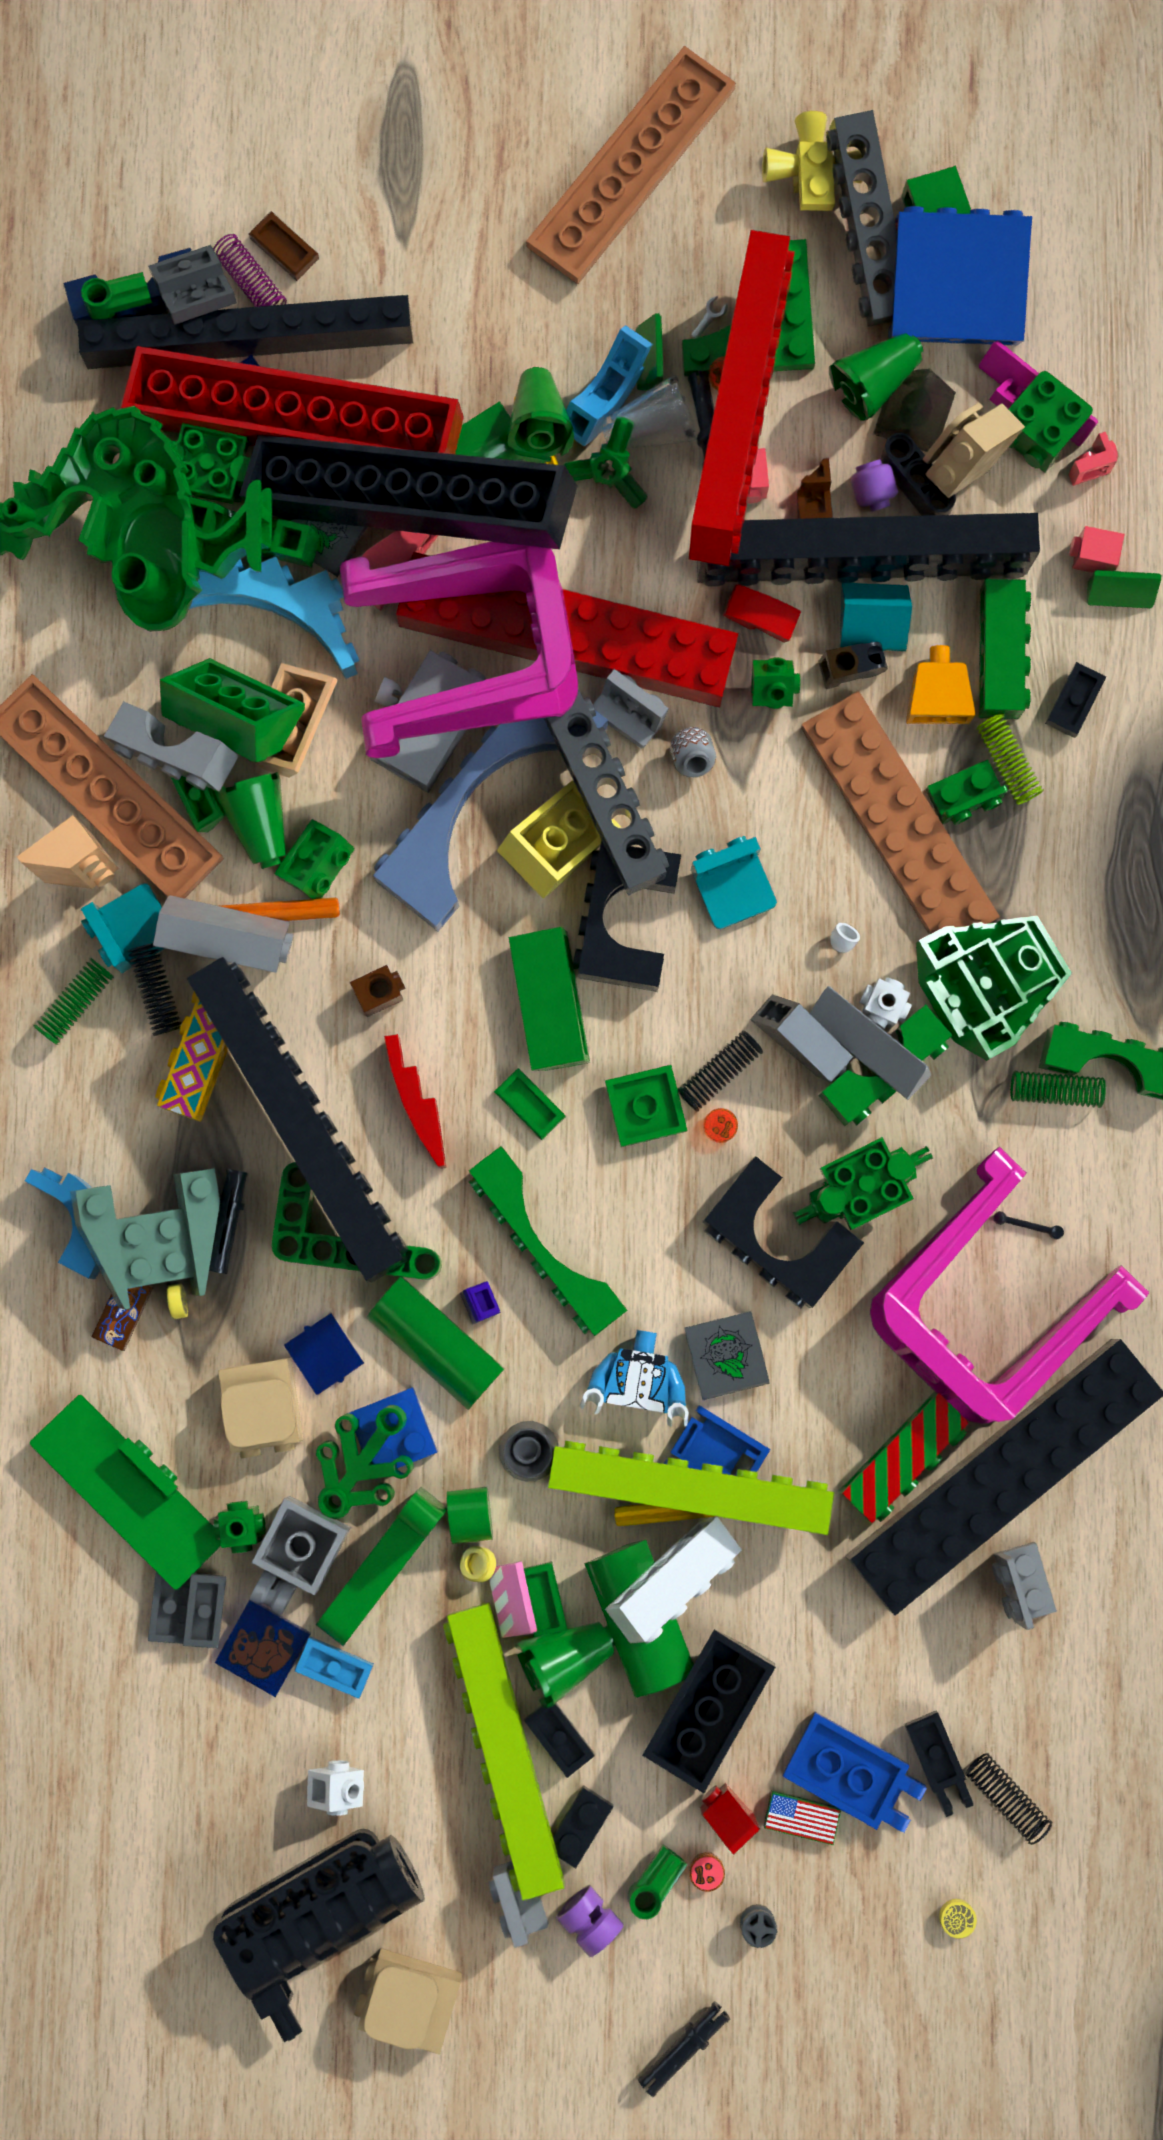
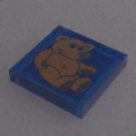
(263, 1648)

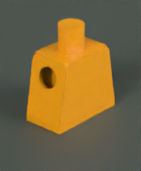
(940, 691)

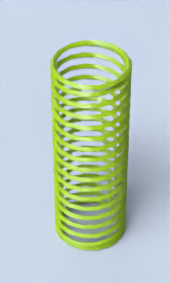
(1037, 791)

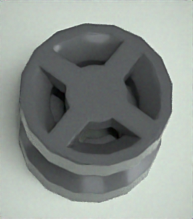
(758, 1934)

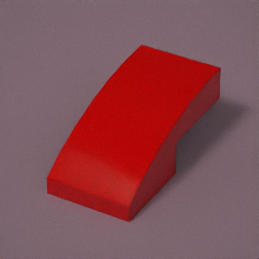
(762, 612)

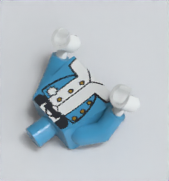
(639, 1380)

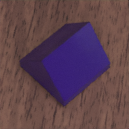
(480, 1302)

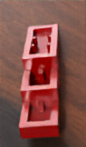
(421, 1111)

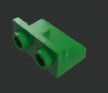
(966, 792)
(315, 860)

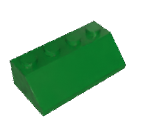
(230, 708)

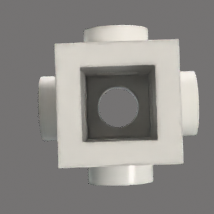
(877, 1011)
(335, 1788)

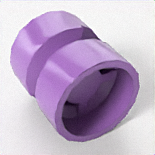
(590, 1922)

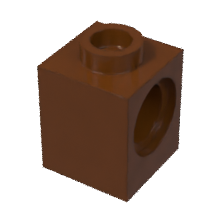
(363, 985)

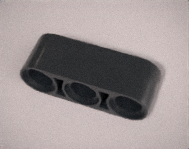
(918, 493)

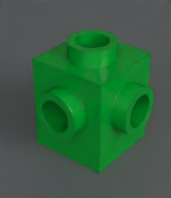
(774, 683)
(252, 1522)

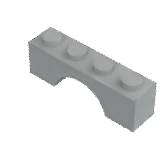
(199, 758)

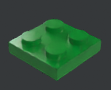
(646, 1106)

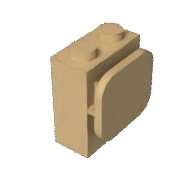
(970, 447)
(260, 1407)
(407, 2001)

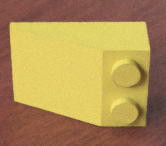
(552, 841)

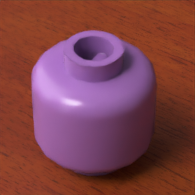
(874, 485)

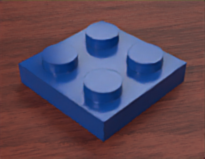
(412, 1441)

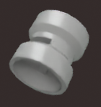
(273, 1592)

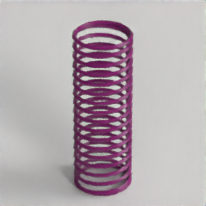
(234, 244)

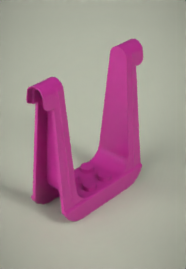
(535, 692)
(899, 1323)

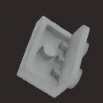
(630, 709)
(520, 1915)

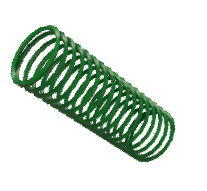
(104, 972)
(1060, 1089)

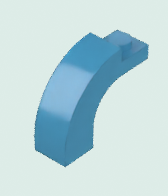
(610, 385)
(76, 1254)

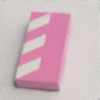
(512, 1600)

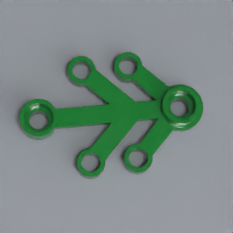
(359, 1466)

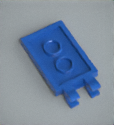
(851, 1773)

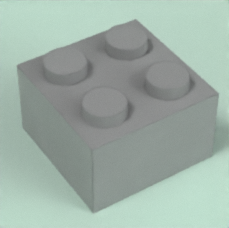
(301, 1545)

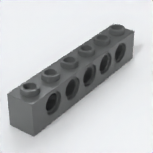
(861, 132)
(633, 873)

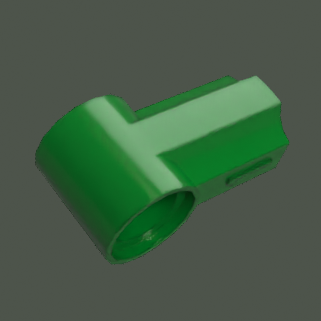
(118, 294)
(657, 1879)

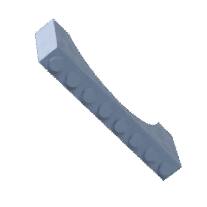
(420, 863)

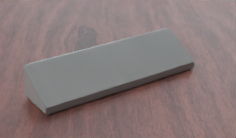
(870, 1043)

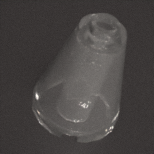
(658, 417)

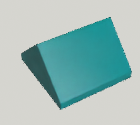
(875, 615)

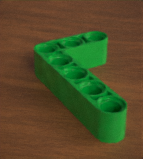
(308, 1241)
(382, 1566)

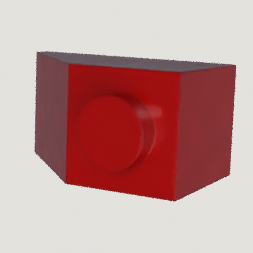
(729, 1817)

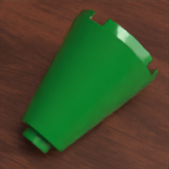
(875, 373)
(539, 419)
(256, 817)
(564, 1659)

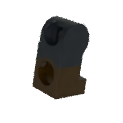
(852, 663)

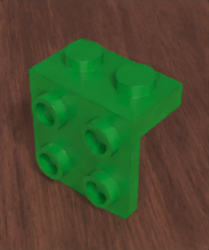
(1050, 419)

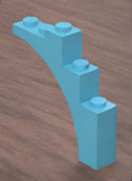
(306, 603)

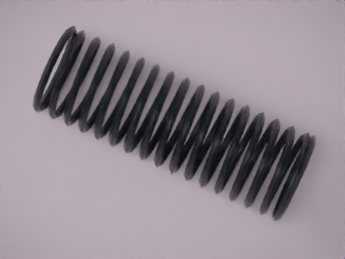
(152, 994)
(682, 1091)
(1041, 1824)

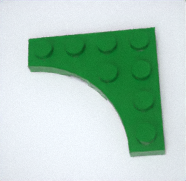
(796, 336)

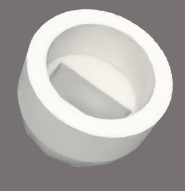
(385, 693)
(844, 938)

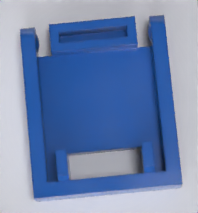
(717, 1444)

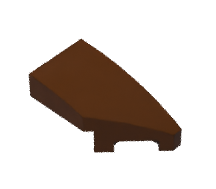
(815, 494)

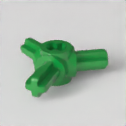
(615, 451)

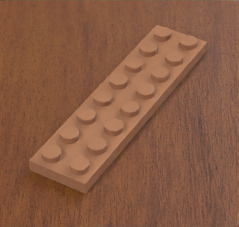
(630, 165)
(105, 790)
(897, 816)

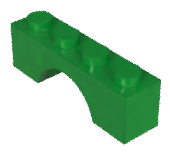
(290, 540)
(1069, 1050)
(853, 1094)

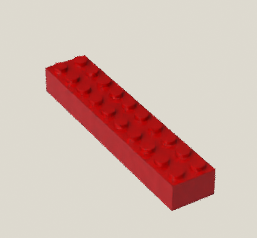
(741, 399)
(286, 404)
(648, 646)

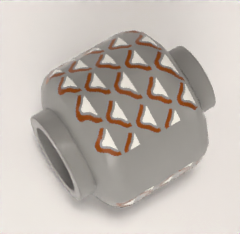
(693, 752)

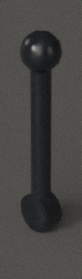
(1055, 1232)

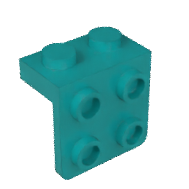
(733, 882)
(124, 925)

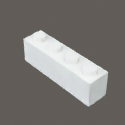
(674, 1580)

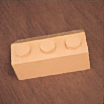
(314, 691)
(69, 857)

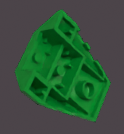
(990, 980)

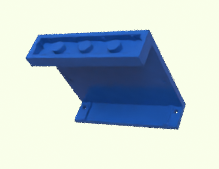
(961, 276)

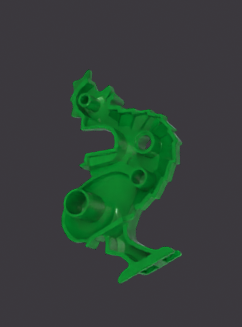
(136, 516)

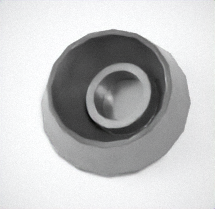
(528, 1451)

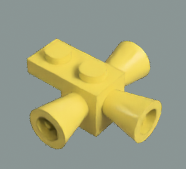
(810, 164)

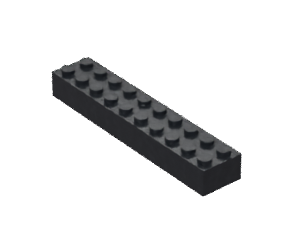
(414, 490)
(880, 549)
(297, 1120)
(1005, 1475)

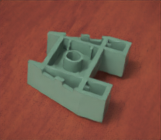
(155, 1244)

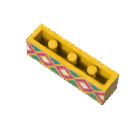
(193, 1066)

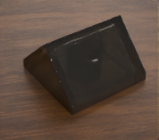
(917, 409)

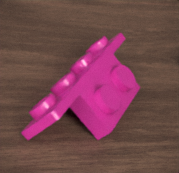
(1014, 377)

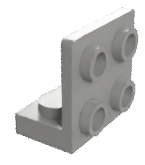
(1024, 1584)

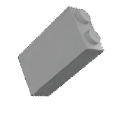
(425, 756)
(224, 933)

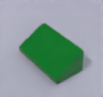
(653, 372)
(1123, 589)
(200, 805)

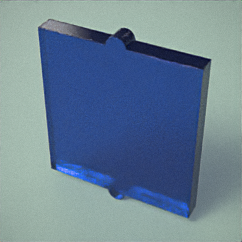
(324, 1354)

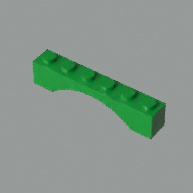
(503, 1184)

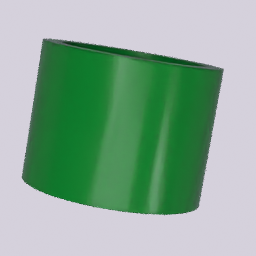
(469, 1515)

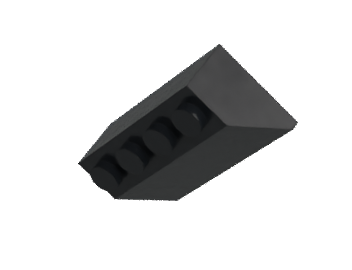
(709, 1710)

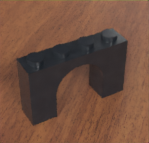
(601, 955)
(803, 1278)

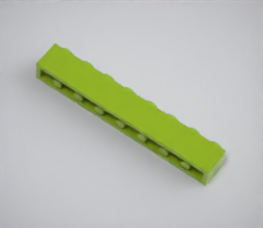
(692, 1490)
(505, 1750)

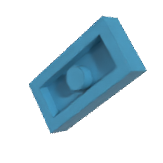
(334, 1667)

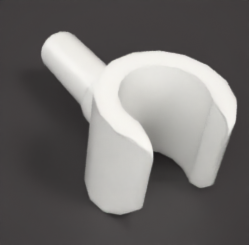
(708, 317)

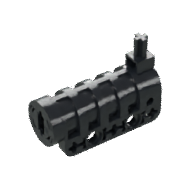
(314, 1920)

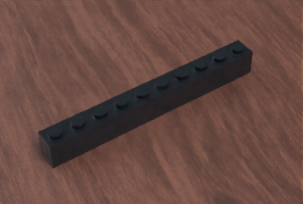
(251, 331)

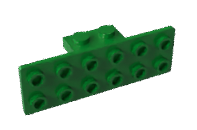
(128, 1490)

